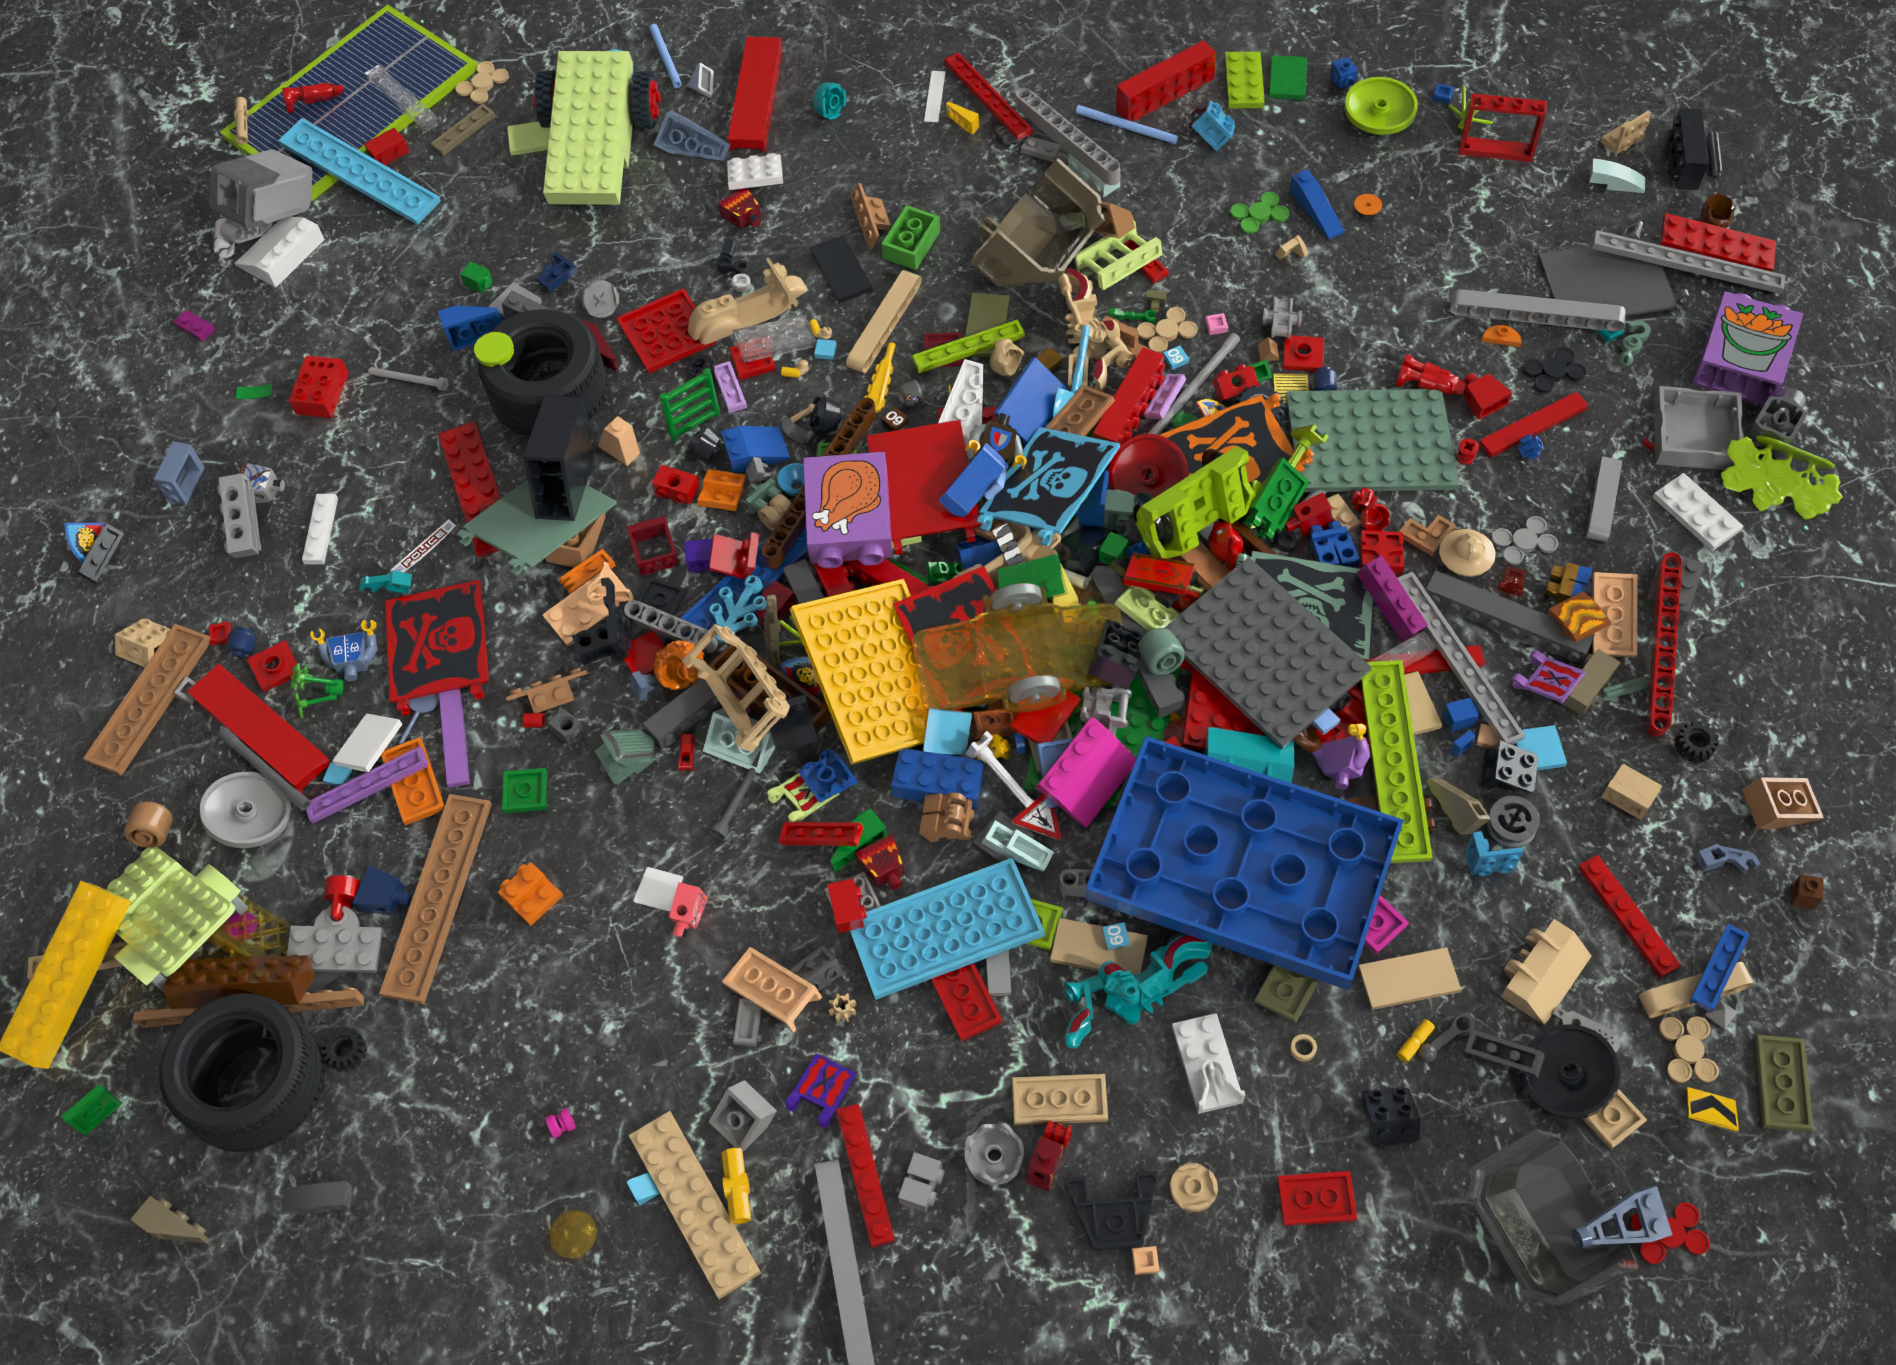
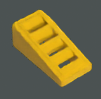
(963, 117)

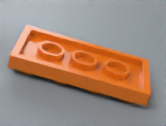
(419, 793)

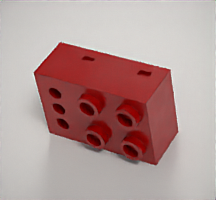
(318, 386)

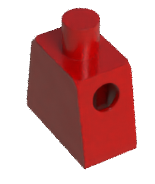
(1485, 395)
(1310, 513)

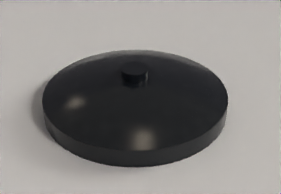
(1576, 1074)

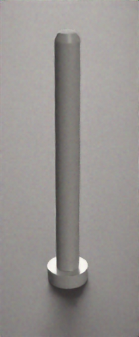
(440, 383)

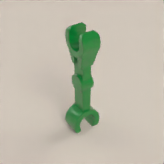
(1120, 315)

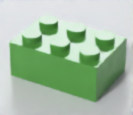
(911, 237)

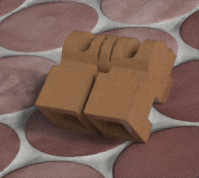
(946, 817)

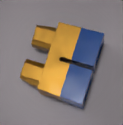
(1572, 580)

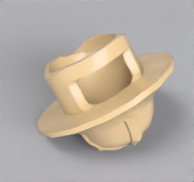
(1467, 552)

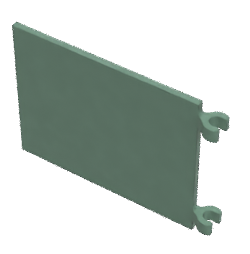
(516, 532)

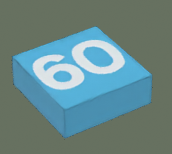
(1176, 357)
(1116, 936)

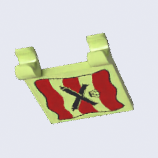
(800, 795)

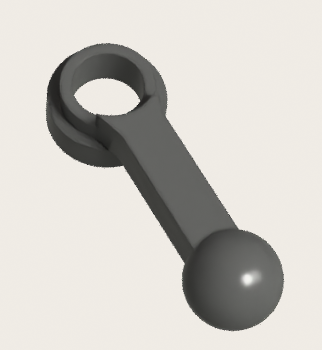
(1428, 1052)

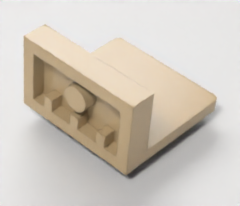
(1626, 134)
(139, 640)
(1631, 791)

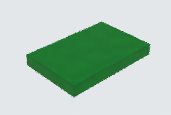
(1288, 77)

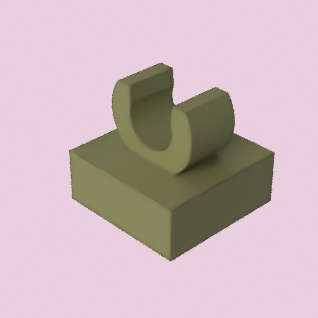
(1156, 299)

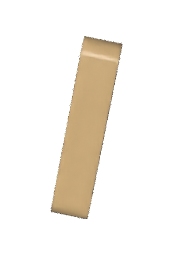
(1677, 994)

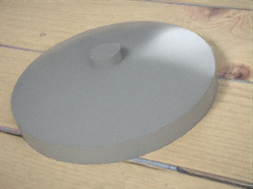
(244, 810)

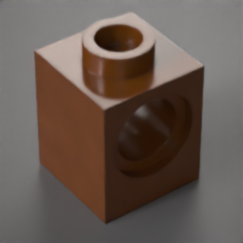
(1807, 891)

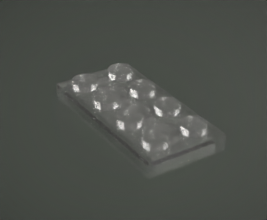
(774, 338)

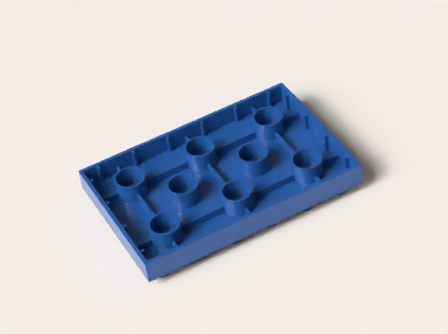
(1245, 861)

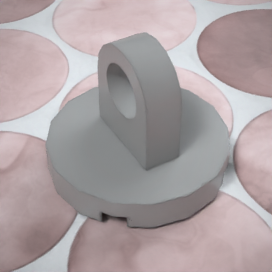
(600, 298)

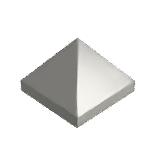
(1633, 231)
(1722, 1014)

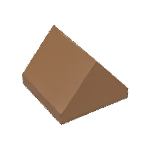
(1268, 350)

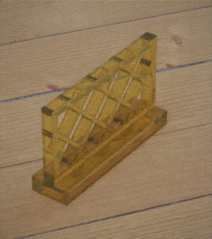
(240, 949)

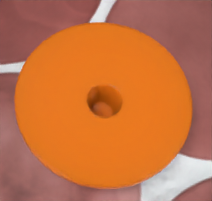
(1368, 204)

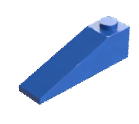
(1314, 202)

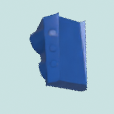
(827, 775)

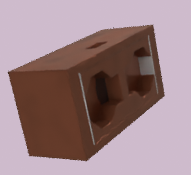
(992, 721)

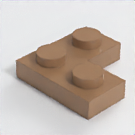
(1427, 538)

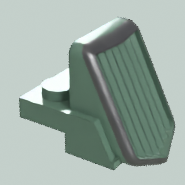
(625, 752)

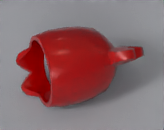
(1226, 545)

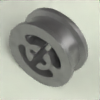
(1522, 830)

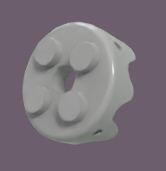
(989, 1138)

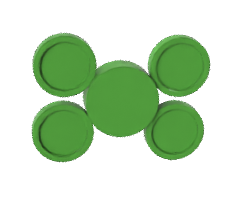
(1259, 212)

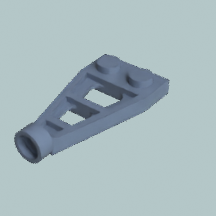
(1650, 1214)

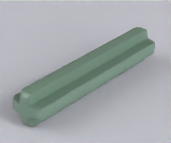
(1627, 687)

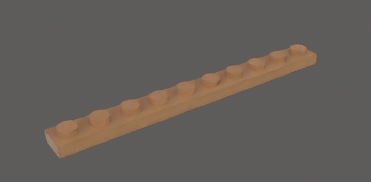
(318, 1001)

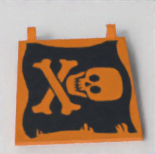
(1241, 425)

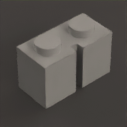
(920, 1185)

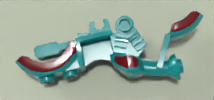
(1133, 993)

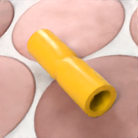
(1413, 1043)

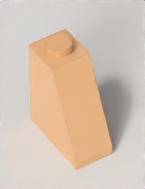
(620, 441)

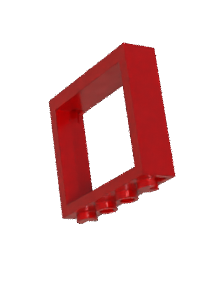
(1498, 148)

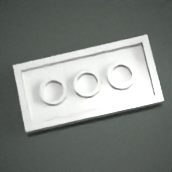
(1698, 512)

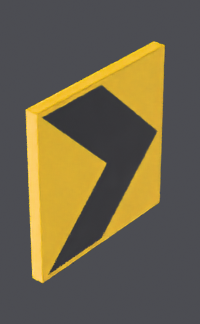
(1712, 1109)

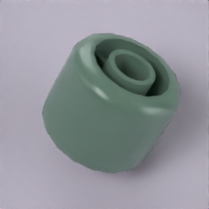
(1161, 651)

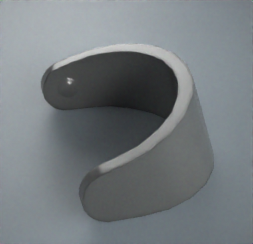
(794, 431)

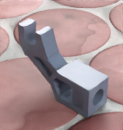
(1737, 857)

